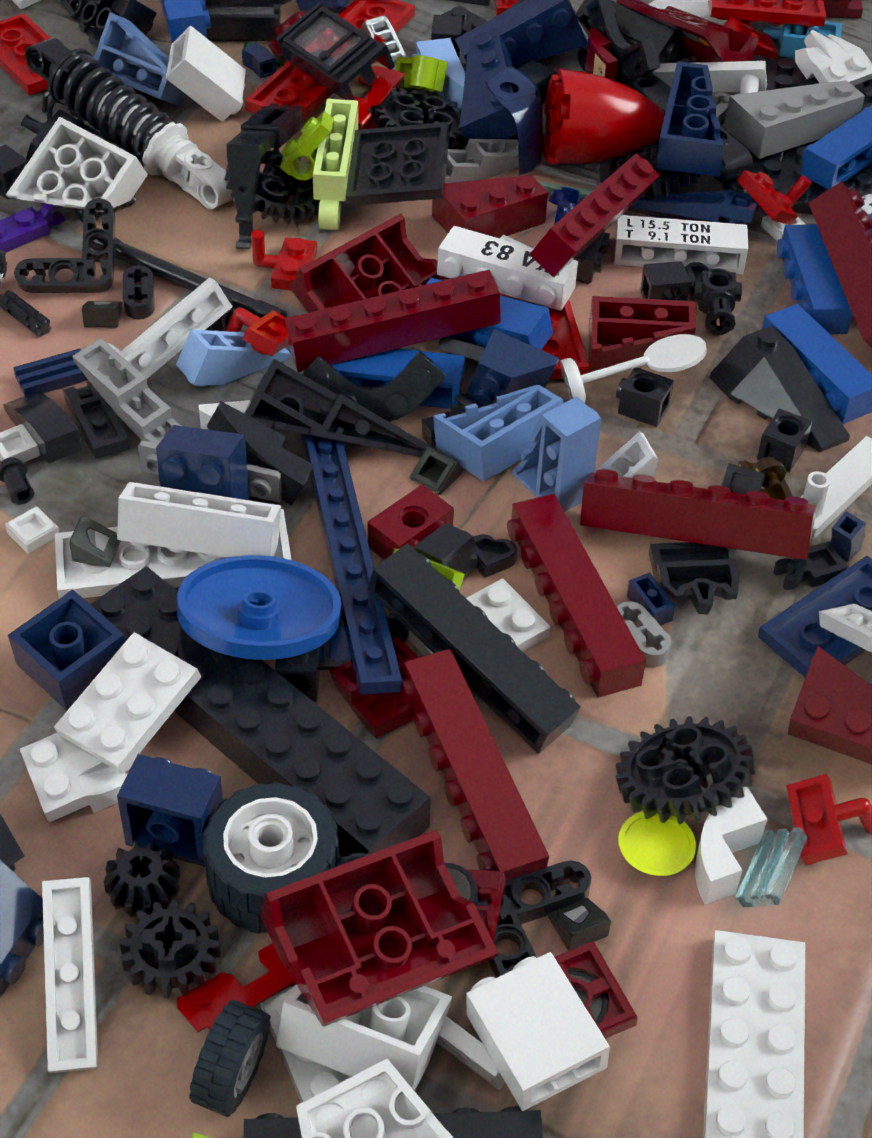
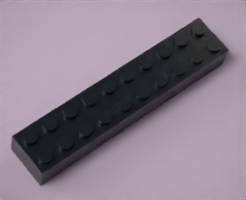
(274, 727)

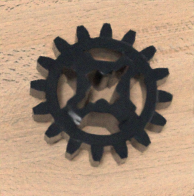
(187, 959)

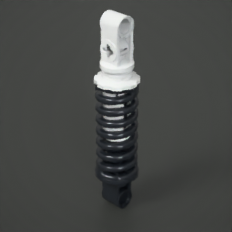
(128, 120)

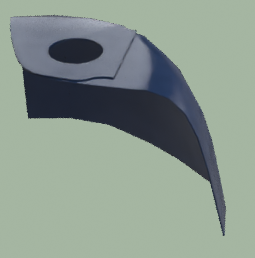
(527, 113)

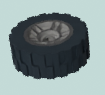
(230, 1058)

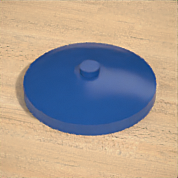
(258, 607)

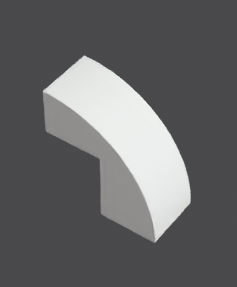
(730, 831)

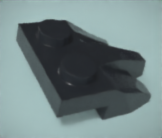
(695, 572)

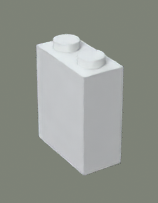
(206, 74)
(536, 1030)

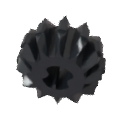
(141, 878)

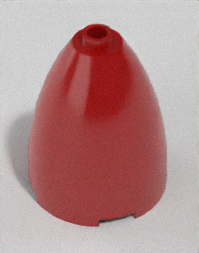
(596, 119)

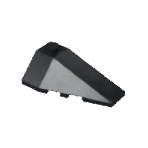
(94, 14)
(772, 376)

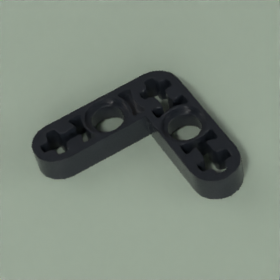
(84, 267)
(515, 912)

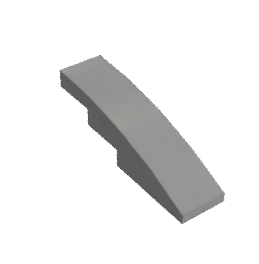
(481, 160)
(125, 391)

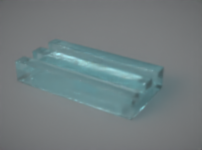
(771, 868)

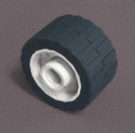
(263, 843)

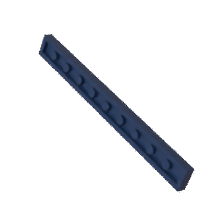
(352, 568)

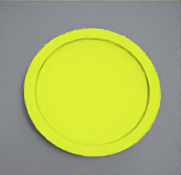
(656, 846)

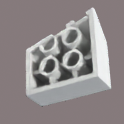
(77, 168)

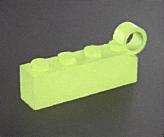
(333, 162)

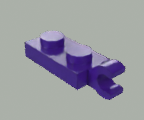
(28, 226)

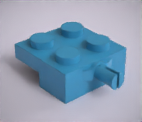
(792, 35)

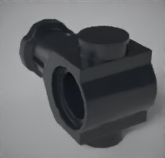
(717, 298)

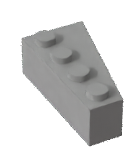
(790, 116)

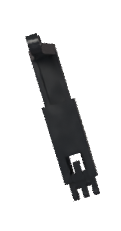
(262, 131)

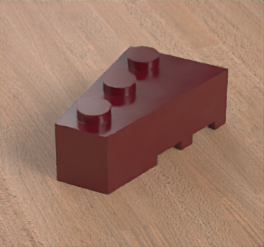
(492, 205)
(627, 326)
(834, 709)

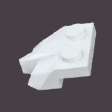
(832, 60)
(70, 777)

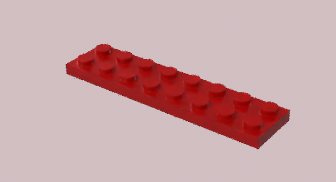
(295, 87)

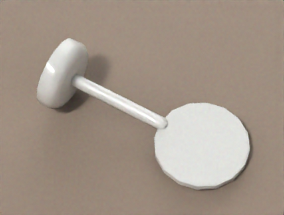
(665, 355)

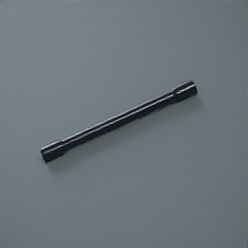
(182, 276)

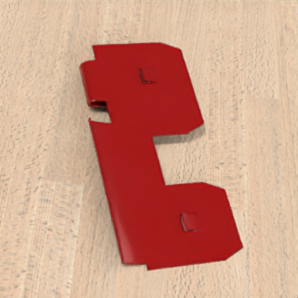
(381, 88)
(225, 987)

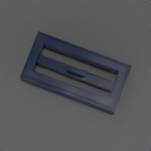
(49, 373)

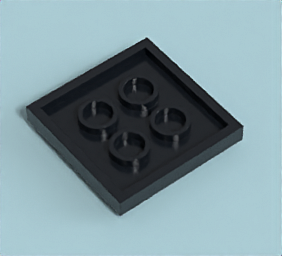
(398, 164)

